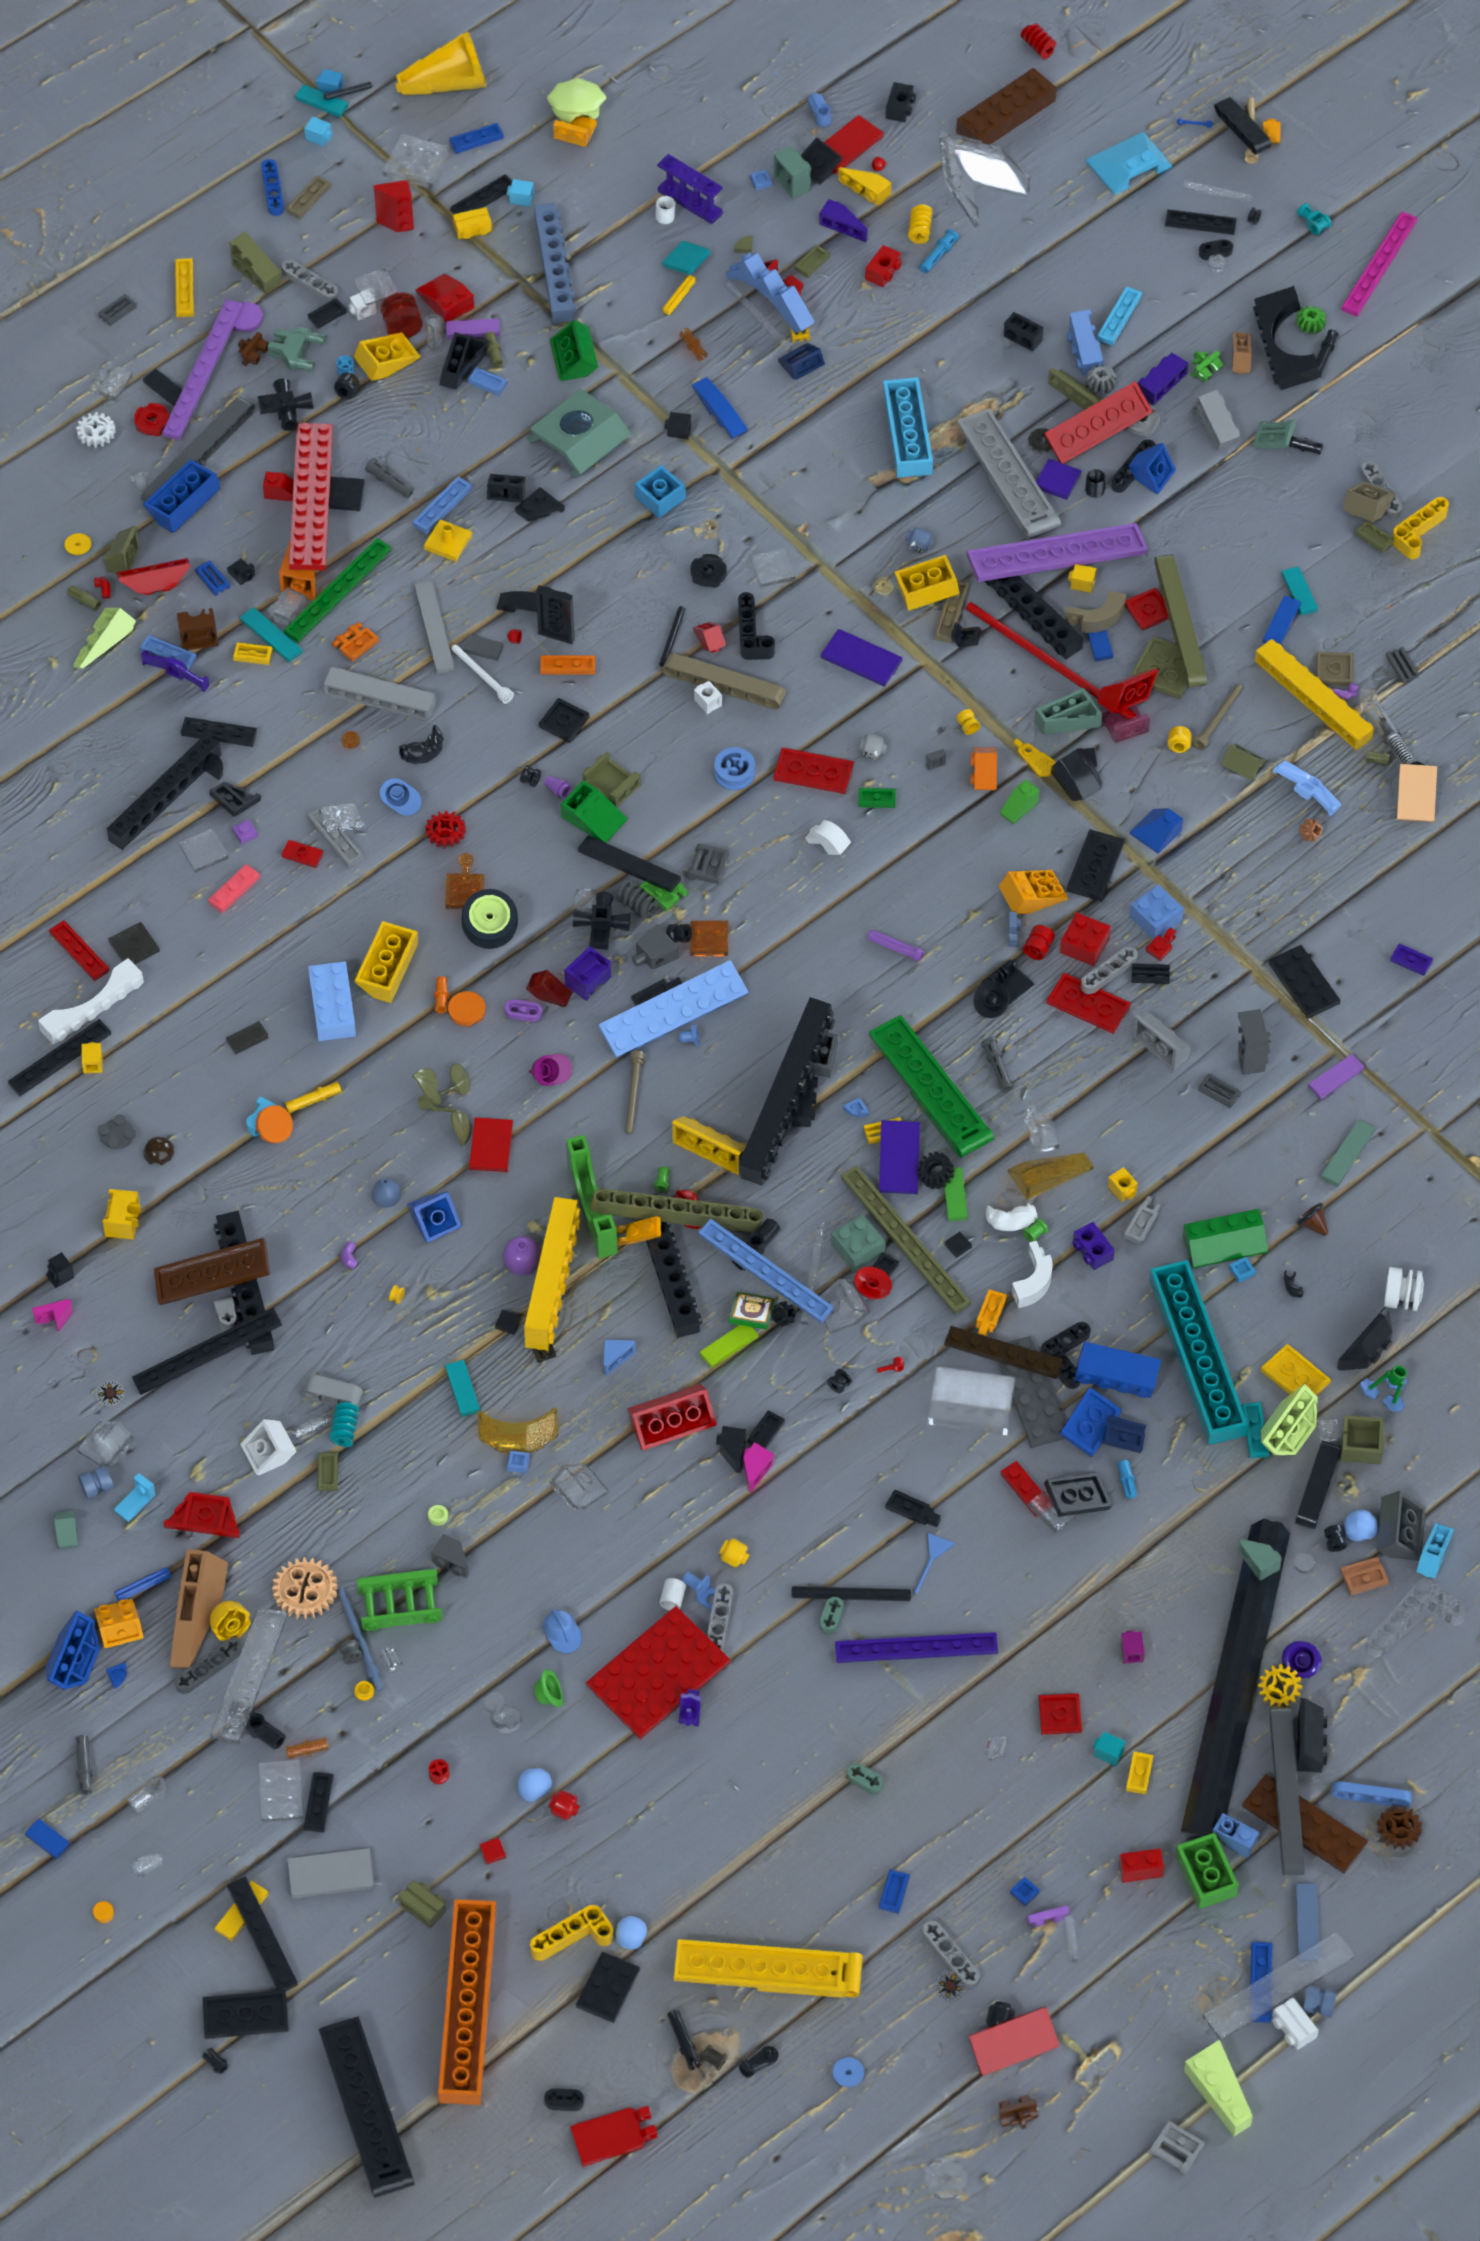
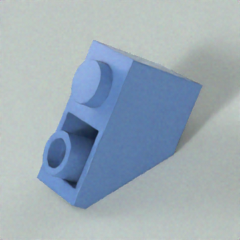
(1236, 1835)

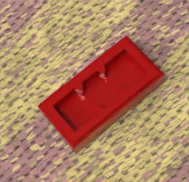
(302, 853)

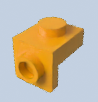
(1272, 130)

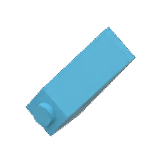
(1434, 1550)

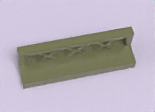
(1072, 389)

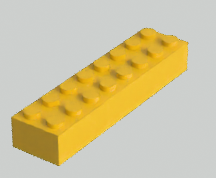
(551, 1274)

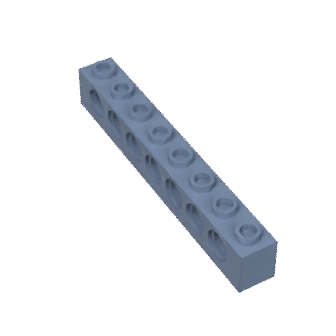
(553, 261)

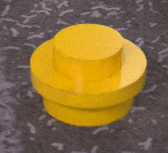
(364, 1691)

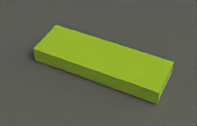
(728, 1345)

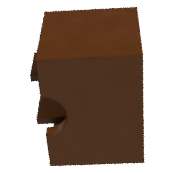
(198, 630)

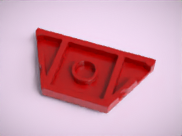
(204, 1515)

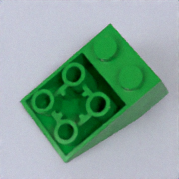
(592, 812)

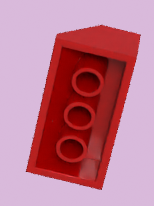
(672, 1416)

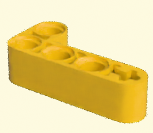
(1408, 532)
(544, 1946)

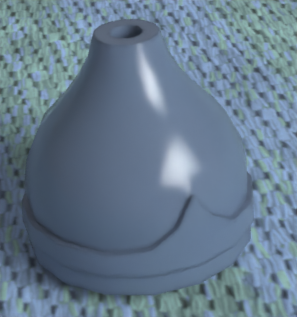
(386, 1192)

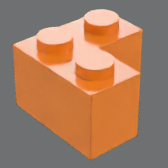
(985, 768)

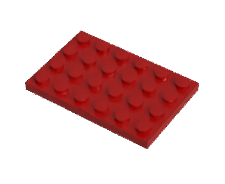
(654, 1671)

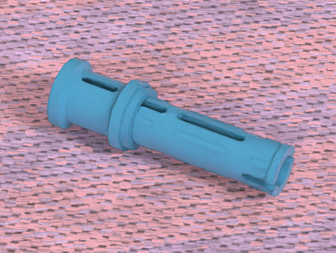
(943, 246)

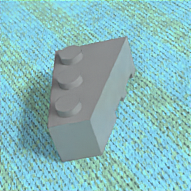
(1216, 419)

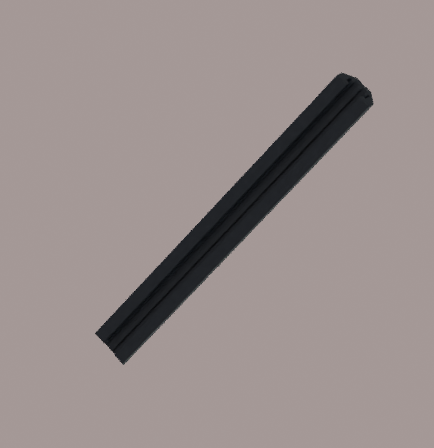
(1234, 1687)

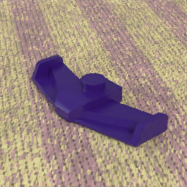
(175, 668)

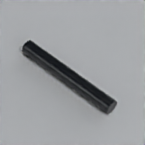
(345, 91)

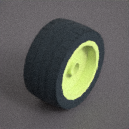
(489, 918)

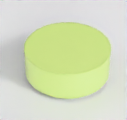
(438, 1515)

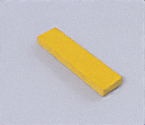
(184, 287)

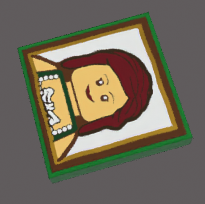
(751, 1310)

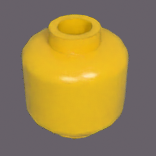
(1179, 739)
(734, 1552)

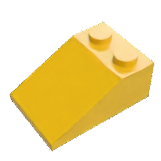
(385, 355)

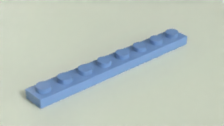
(766, 1271)

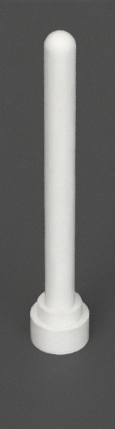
(504, 694)

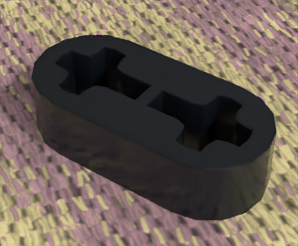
(564, 2099)

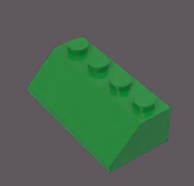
(1225, 1238)

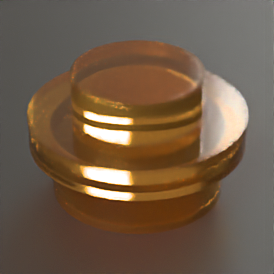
(350, 740)

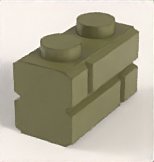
(422, 1903)

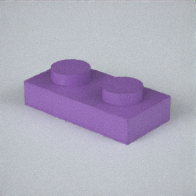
(1039, 1919)

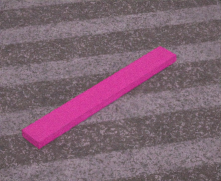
(1379, 264)

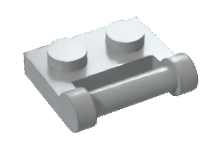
(1179, 2141)

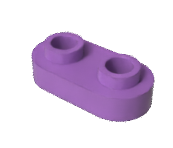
(523, 1009)

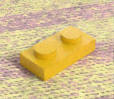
(1139, 1773)

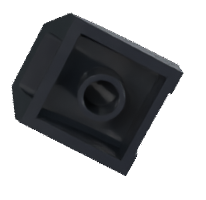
(1077, 775)

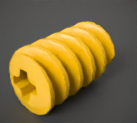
(920, 224)

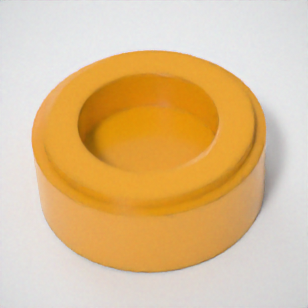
(103, 1912)

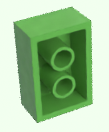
(1206, 1870)

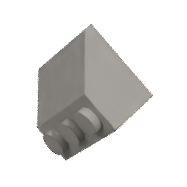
(1160, 1040)

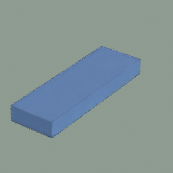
(164, 649)

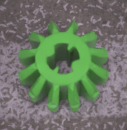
(1311, 319)

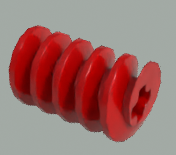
(1038, 40)

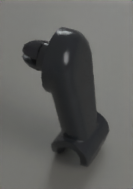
(762, 2059)

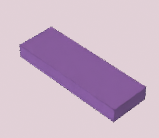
(472, 328)
(1336, 1076)

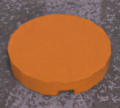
(466, 1008)
(274, 1124)

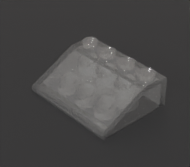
(971, 1401)

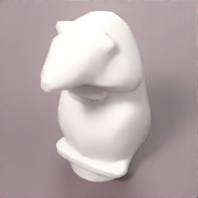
(1014, 1220)

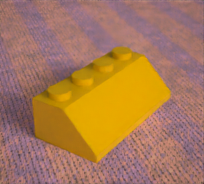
(387, 961)
(707, 1143)

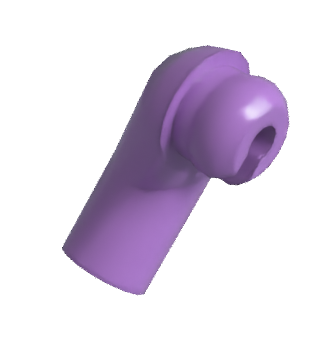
(1348, 693)

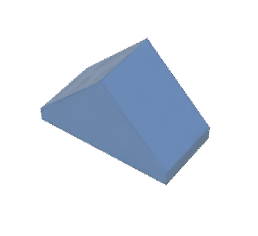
(616, 1353)

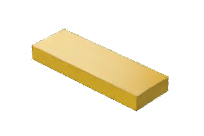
(232, 1922)

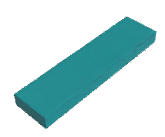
(271, 634)

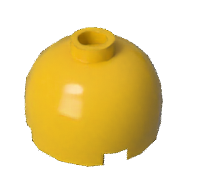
(229, 1620)

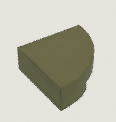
(743, 245)

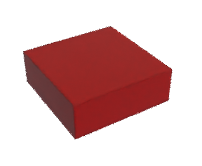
(492, 1851)

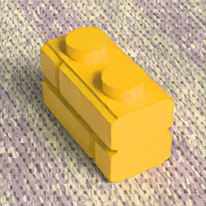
(472, 223)

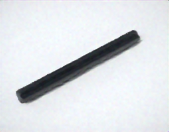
(851, 1593)

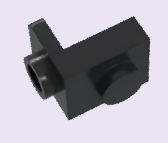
(965, 636)

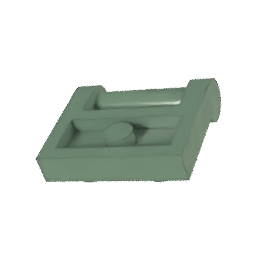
(1270, 438)

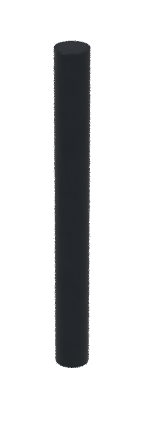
(672, 635)

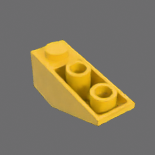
(869, 185)

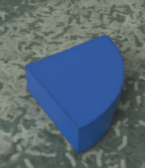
(117, 1674)

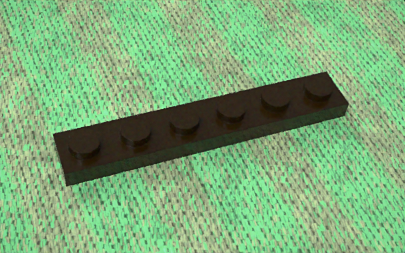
(1003, 1352)

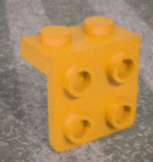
(576, 132)

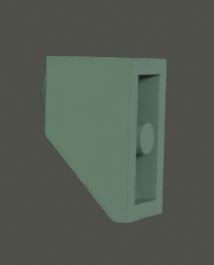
(1260, 1558)

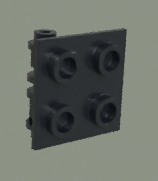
(1011, 978)

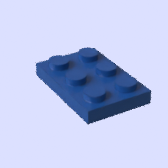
(1088, 1421)

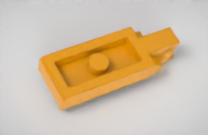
(990, 1312)

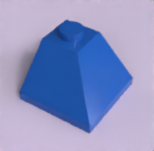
(1153, 467)
(1158, 828)
(434, 1215)

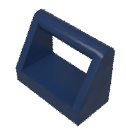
(803, 364)

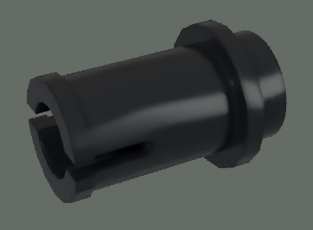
(219, 2065)

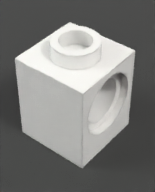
(359, 309)
(708, 703)

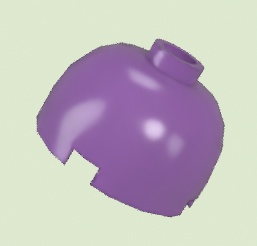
(522, 1255)

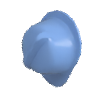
(400, 796)
(562, 1631)

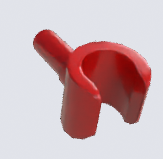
(898, 1365)

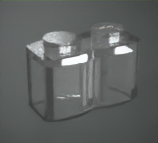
(288, 607)

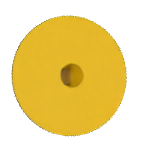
(77, 544)

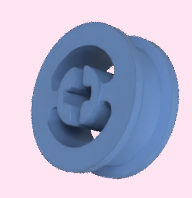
(736, 761)

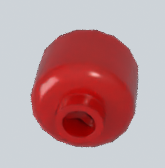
(564, 1805)

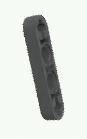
(211, 1669)

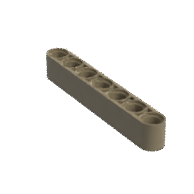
(724, 681)

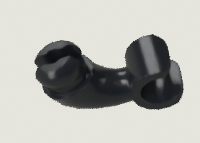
(1290, 1287)

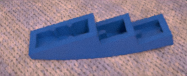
(720, 407)

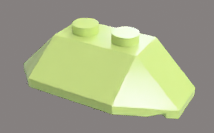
(1291, 1422)

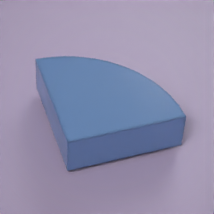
(856, 1108)

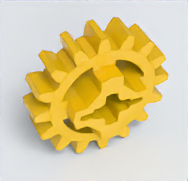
(1287, 1683)

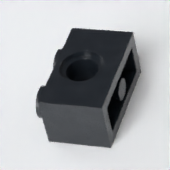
(900, 102)

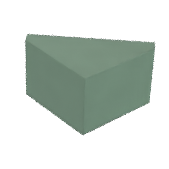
(66, 1529)

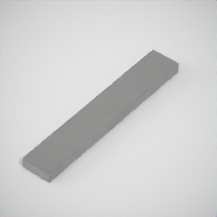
(434, 627)

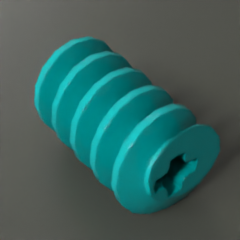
(343, 1424)

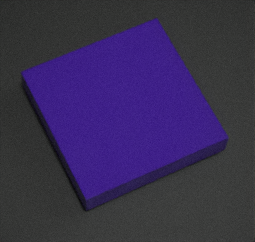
(1058, 479)

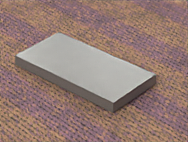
(330, 1873)

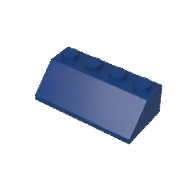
(182, 495)
(1117, 1370)

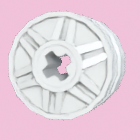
(1403, 1289)

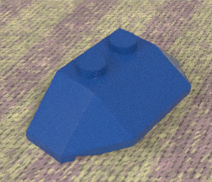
(73, 1653)

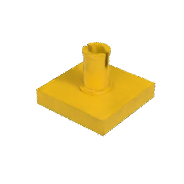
(448, 540)

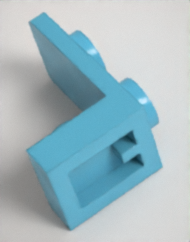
(136, 1499)

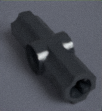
(763, 1236)
(265, 1732)

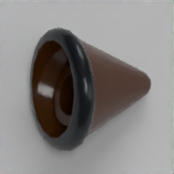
(1314, 1220)

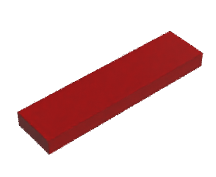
(79, 950)

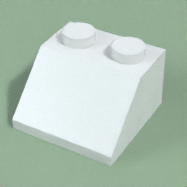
(268, 1446)

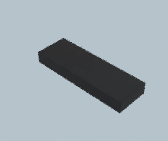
(163, 386)
(318, 1802)

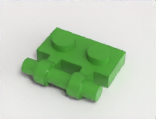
(665, 898)

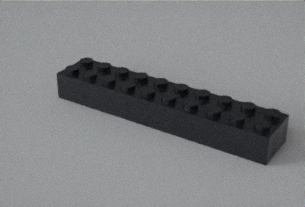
(786, 1091)

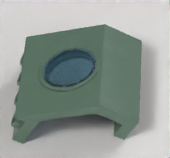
(581, 430)

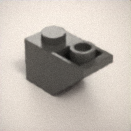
(450, 1555)

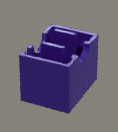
(587, 973)

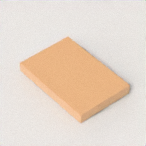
(1417, 793)

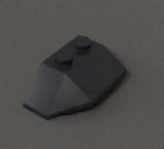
(1369, 1344)

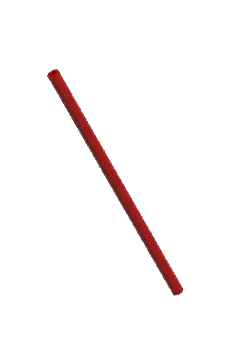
(1041, 655)

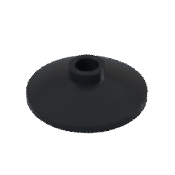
(984, 996)

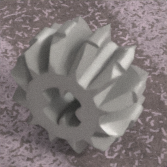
(1101, 379)

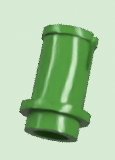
(661, 1183)

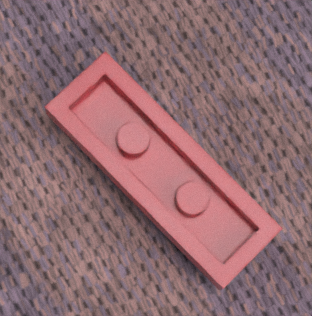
(234, 888)

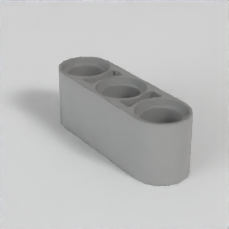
(331, 1391)

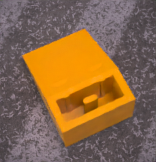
(1031, 890)

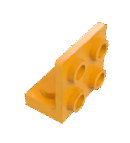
(118, 1623)

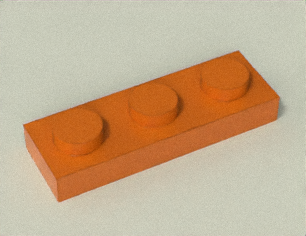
(567, 665)

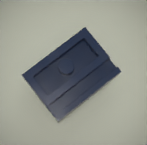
(1124, 1434)

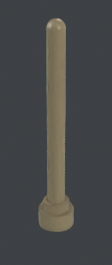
(1202, 740)
(637, 1059)

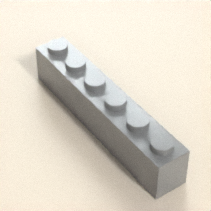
(379, 694)

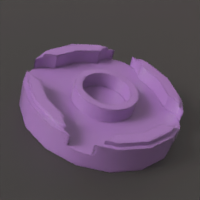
(249, 318)

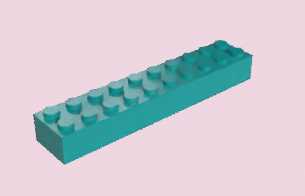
(1198, 1352)

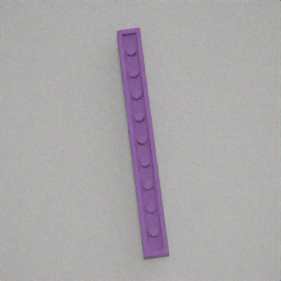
(202, 369)

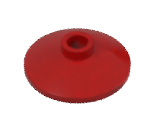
(872, 1282)

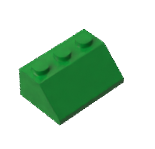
(573, 351)

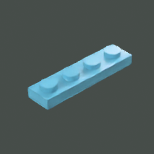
(1119, 316)

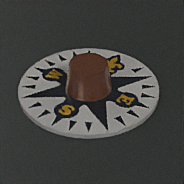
(110, 1393)

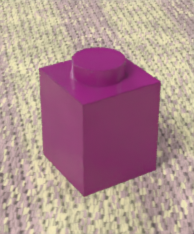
(1132, 1647)

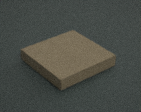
(1334, 668)

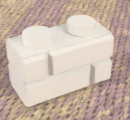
(1294, 2023)

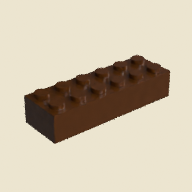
(1007, 108)

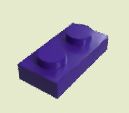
(1411, 959)

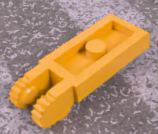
(639, 1231)

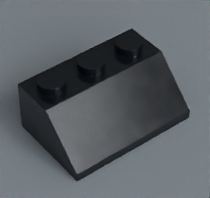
(1311, 1737)

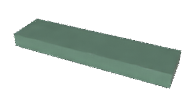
(1348, 1153)

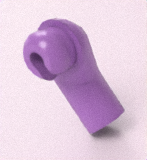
(347, 1257)

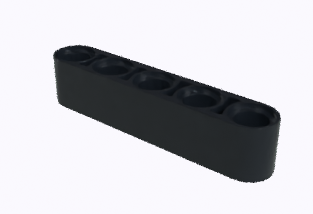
(1242, 125)
(1318, 1484)

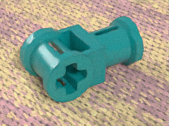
(1316, 220)

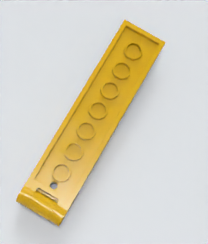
(769, 1968)

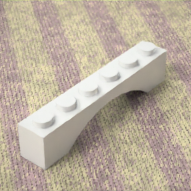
(61, 1023)

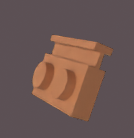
(1364, 1576)

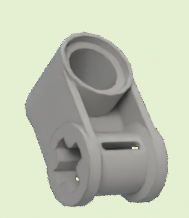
(225, 1312)

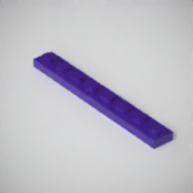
(916, 1647)

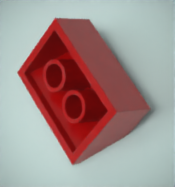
(394, 205)
(1127, 691)

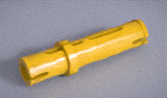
(320, 1094)

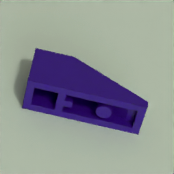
(841, 219)

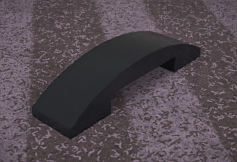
(517, 600)

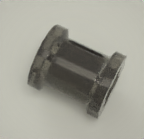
(713, 2057)

